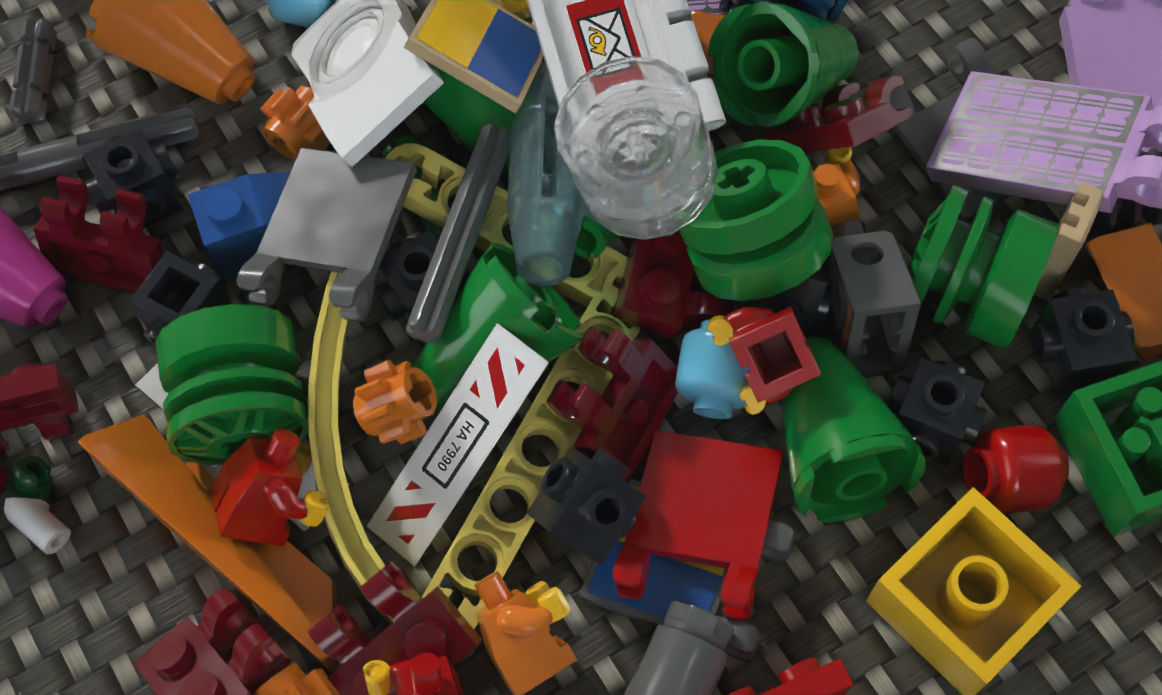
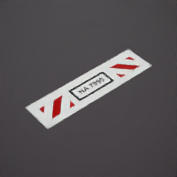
(457, 444)

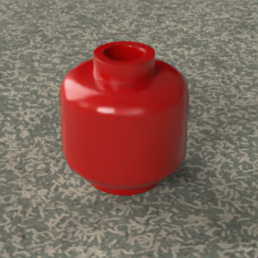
(1016, 468)

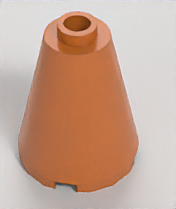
(176, 42)

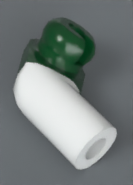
(29, 504)

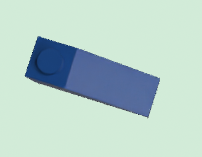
(235, 217)

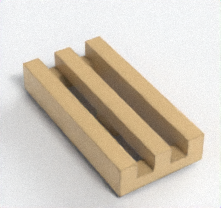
(1070, 237)

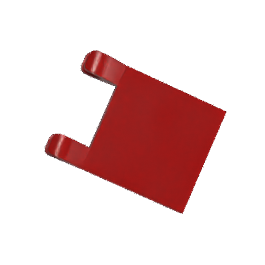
(706, 507)

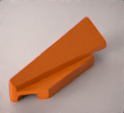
(178, 495)

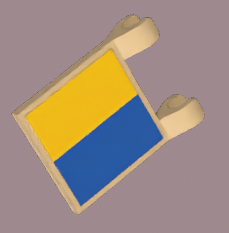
(479, 47)

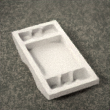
(363, 73)

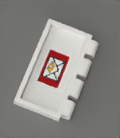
(588, 32)

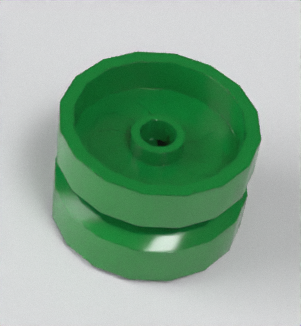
(761, 224)

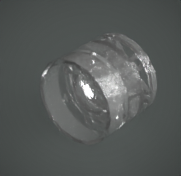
(633, 116)

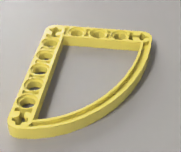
(595, 291)

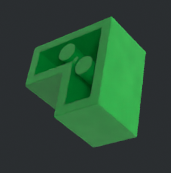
(1117, 445)

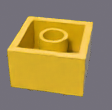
(971, 593)

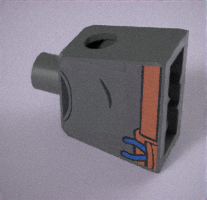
(871, 281)

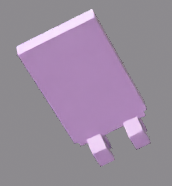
(1114, 45)

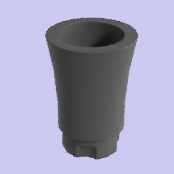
(683, 654)

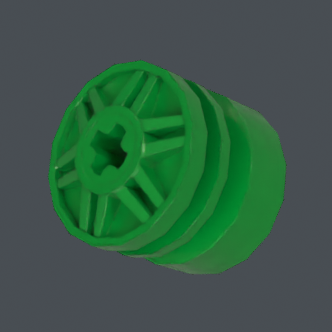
(981, 266)
(228, 380)

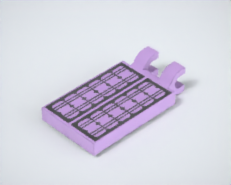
(1048, 138)

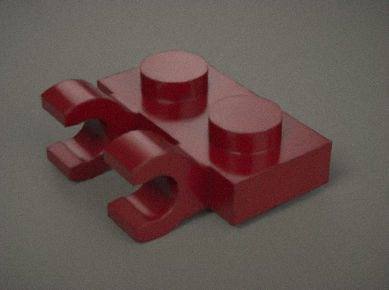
(844, 120)
(105, 253)
(658, 286)
(37, 396)
(632, 404)
(419, 627)
(191, 655)

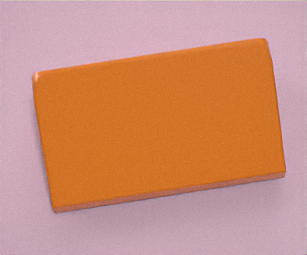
(1133, 268)

